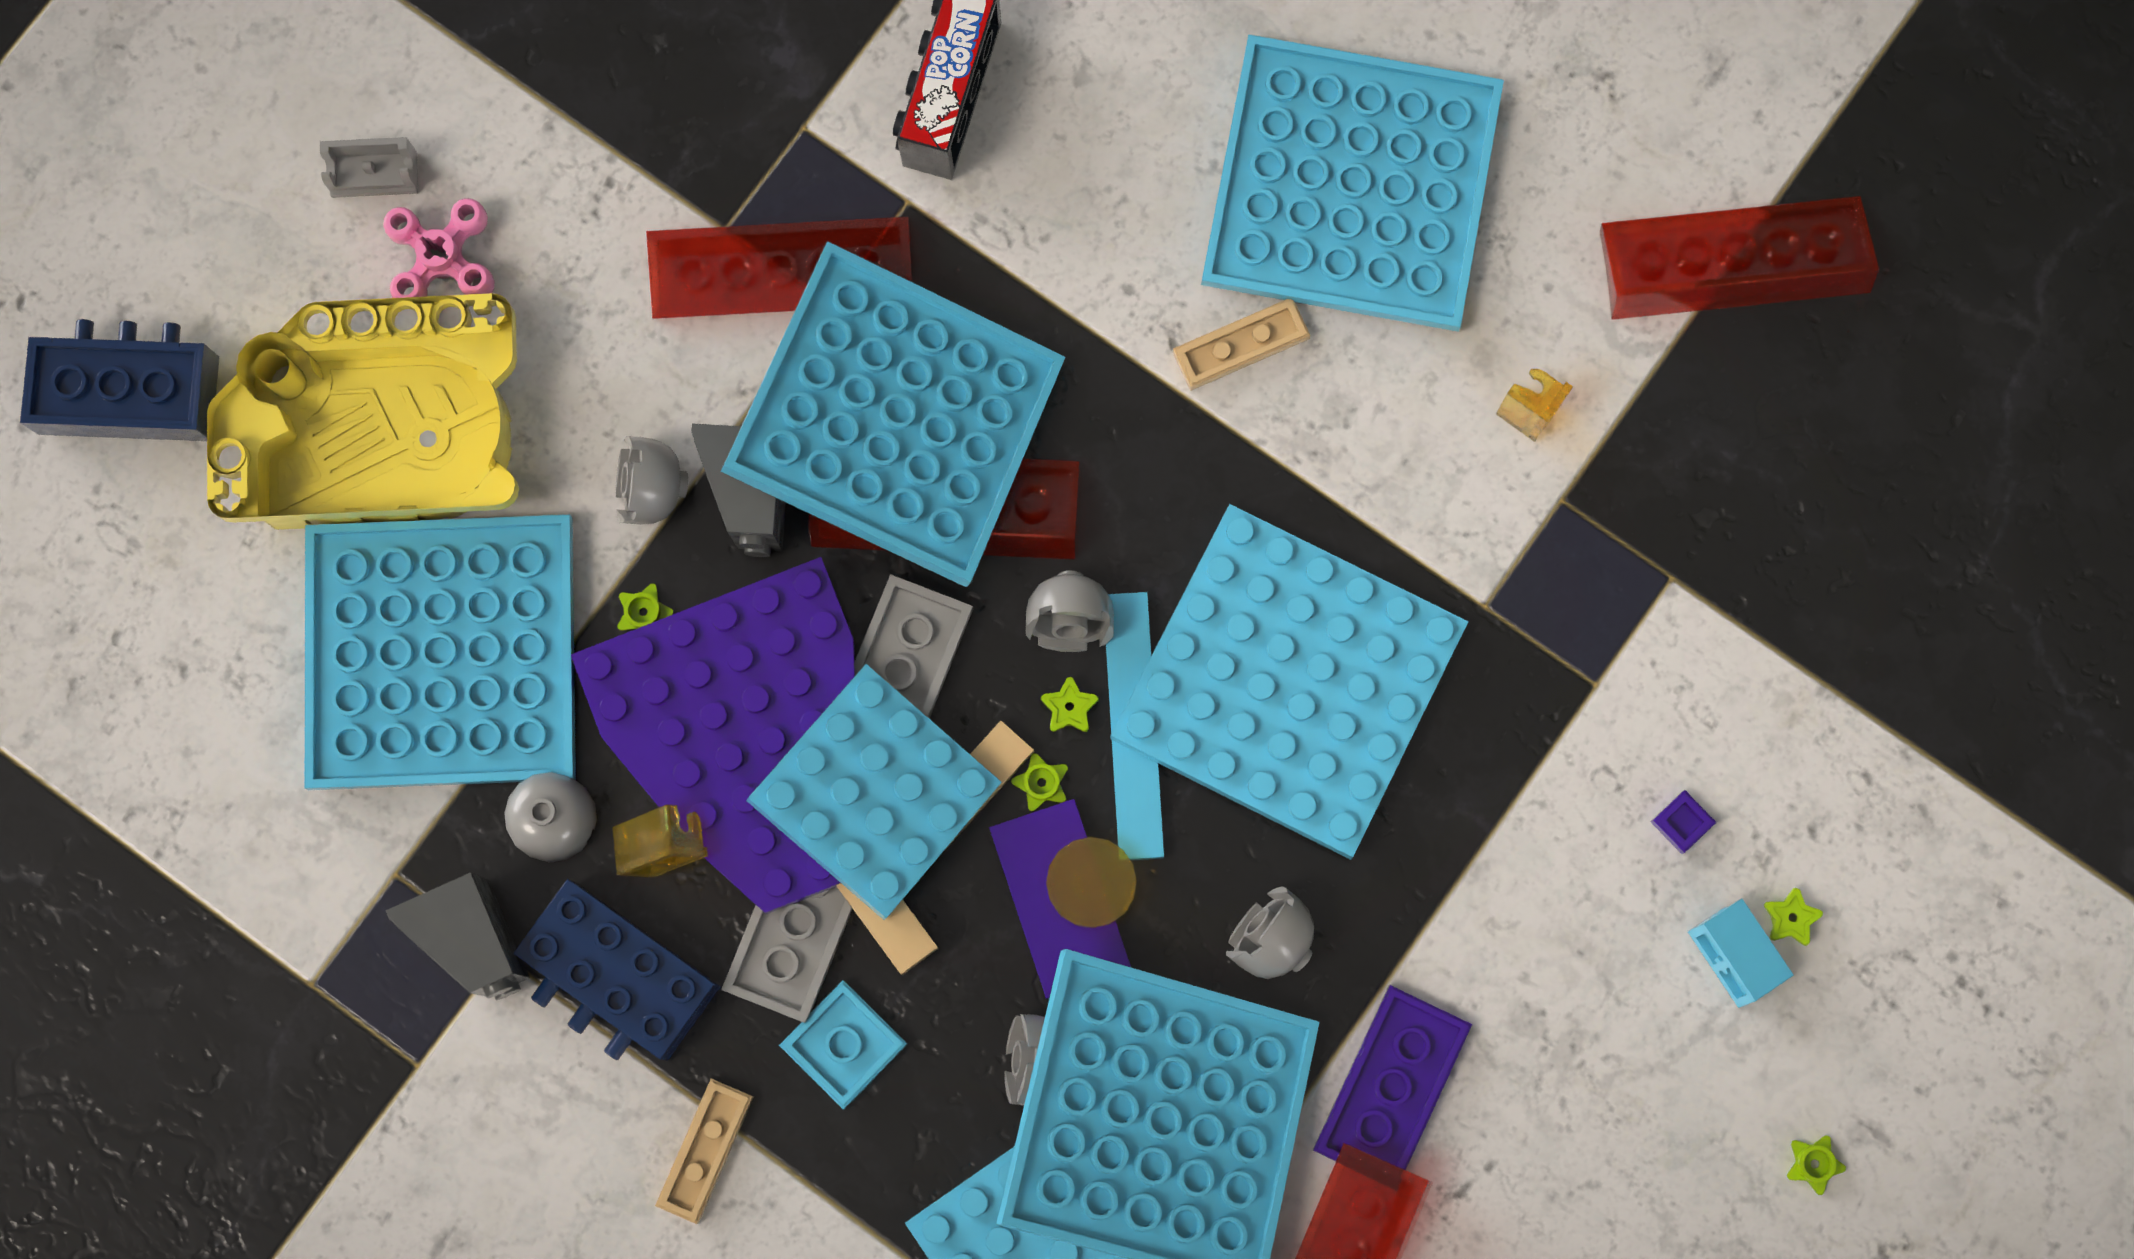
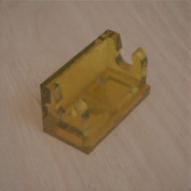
(1533, 411)
(657, 843)

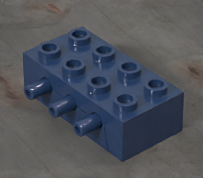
(119, 385)
(614, 973)

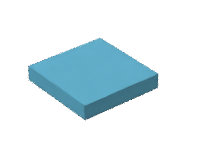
(843, 1044)

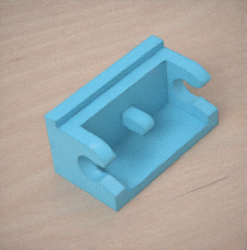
(1740, 953)

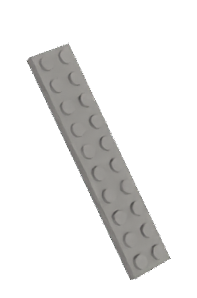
(791, 949)

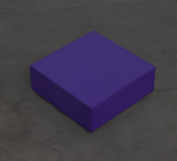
(1683, 822)

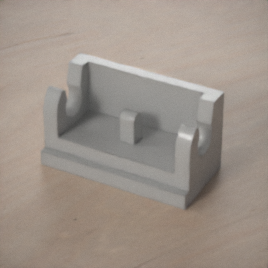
(369, 167)

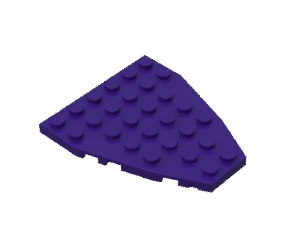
(715, 704)

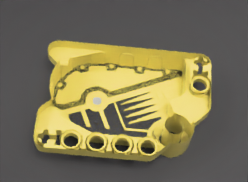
(389, 436)

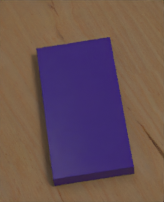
(1025, 852)
(1394, 1080)

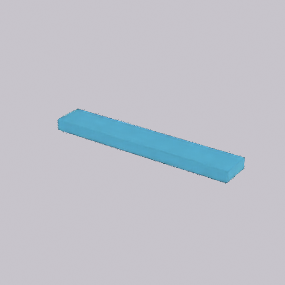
(1134, 774)

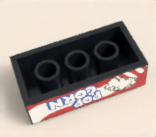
(946, 85)

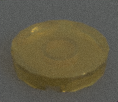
(1091, 882)

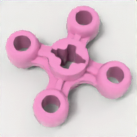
(446, 240)

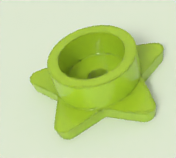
(635, 602)
(1078, 715)
(1040, 770)
(1783, 926)
(1827, 1166)

